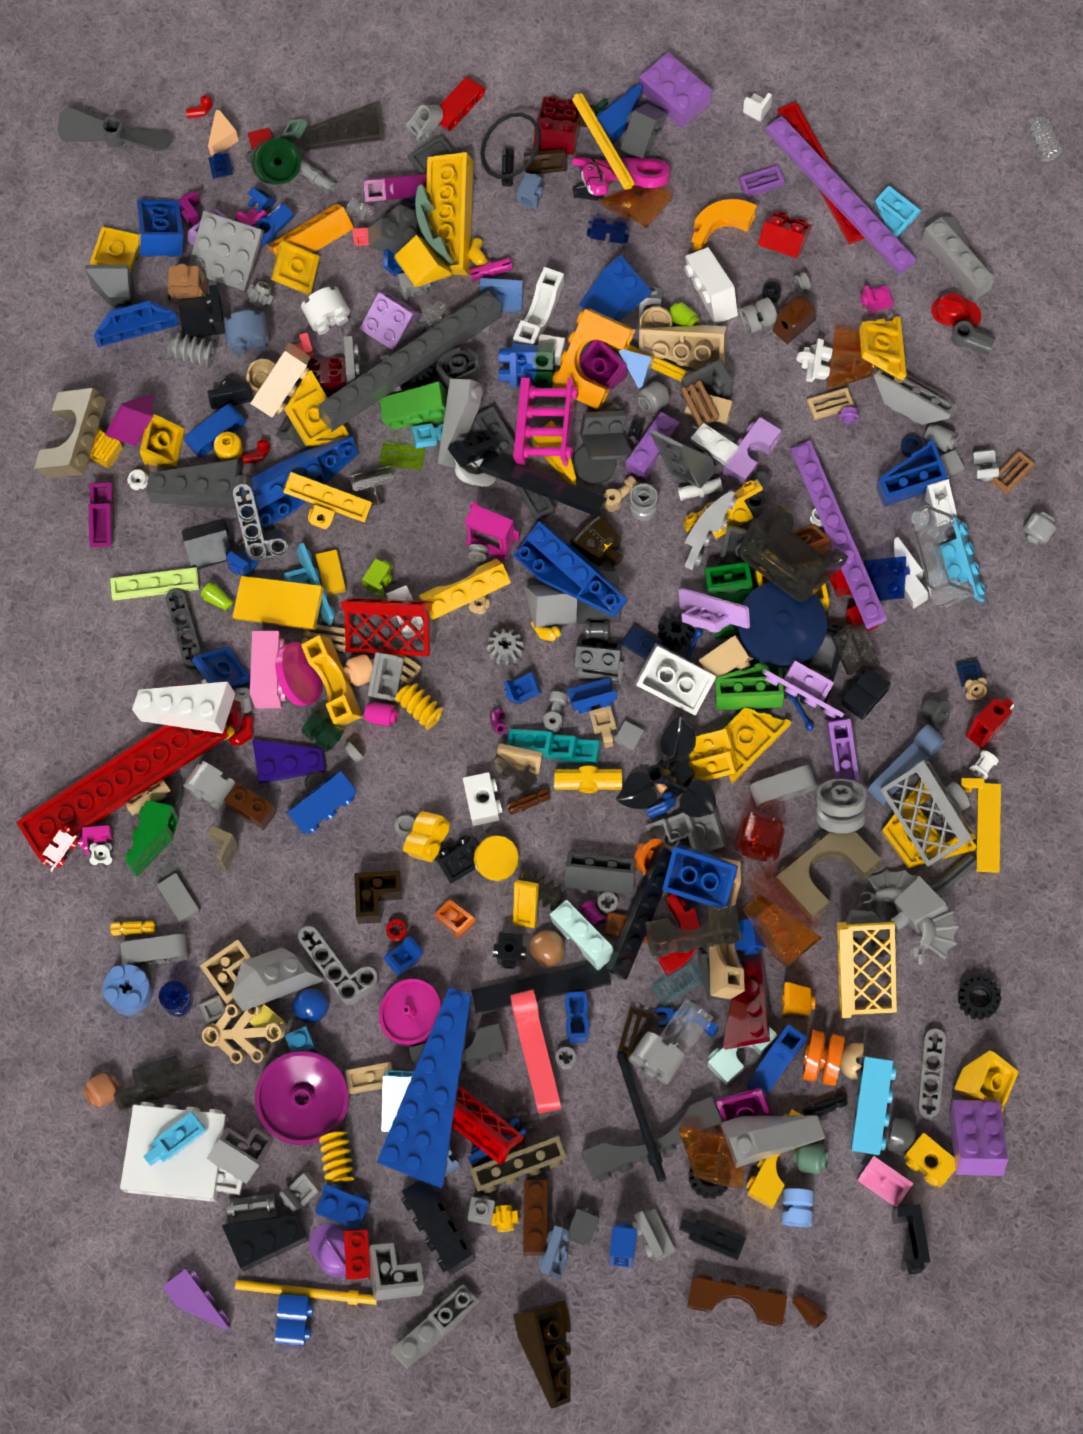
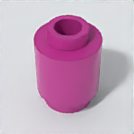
(381, 714)

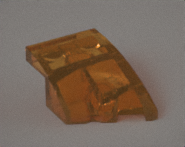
(638, 203)
(846, 360)
(711, 1158)

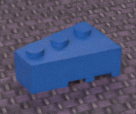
(912, 476)

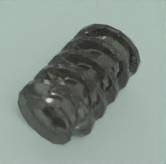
(546, 891)

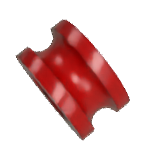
(389, 927)

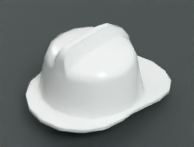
(471, 474)

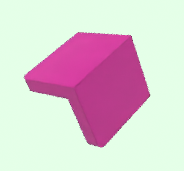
(251, 218)

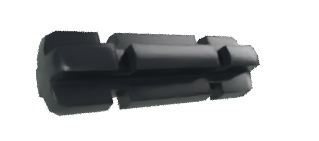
(507, 166)
(826, 1106)

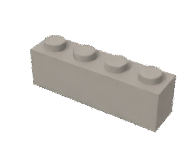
(952, 249)

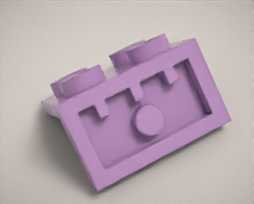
(388, 319)

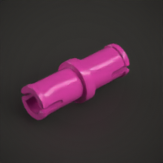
(490, 269)

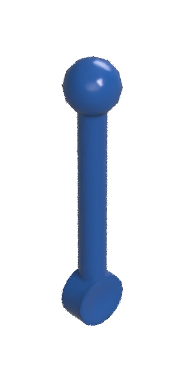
(698, 633)
(809, 726)

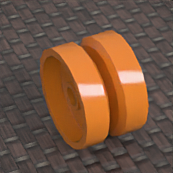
(822, 1057)

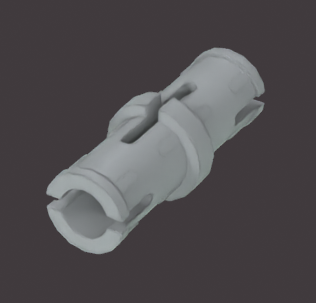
(317, 177)

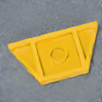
(884, 345)
(304, 413)
(751, 736)

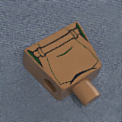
(186, 283)

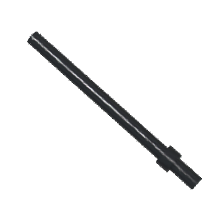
(654, 1157)

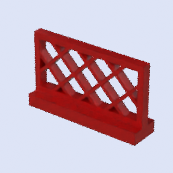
(387, 607)

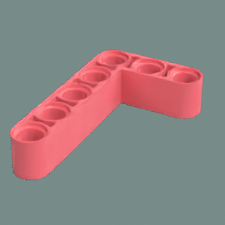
(535, 1051)

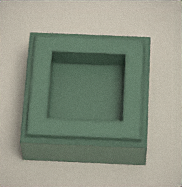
(294, 129)

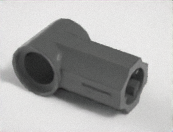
(974, 338)
(760, 497)

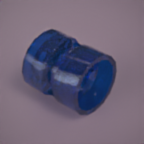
(175, 998)

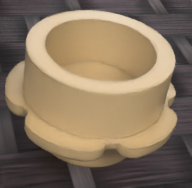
(479, 609)

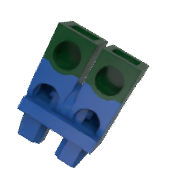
(528, 362)

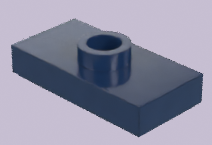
(640, 642)

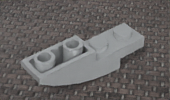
(711, 519)
(435, 1326)

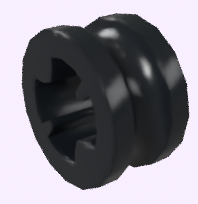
(771, 285)
(635, 429)

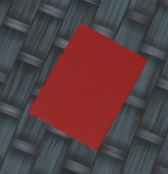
(258, 136)

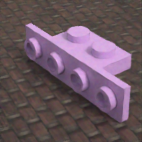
(711, 612)
(806, 683)

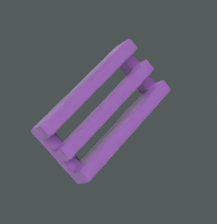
(769, 183)

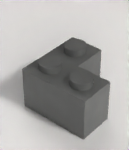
(643, 127)
(393, 230)

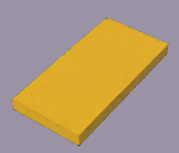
(278, 603)

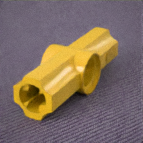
(588, 779)

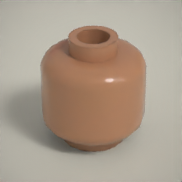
(100, 1090)

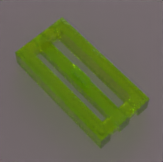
(402, 464)

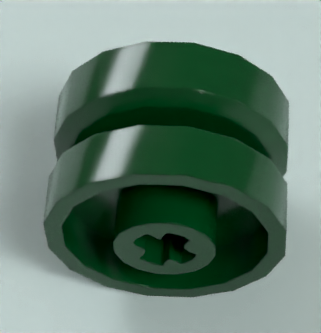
(286, 155)

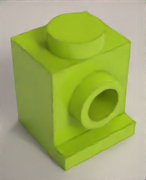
(378, 576)

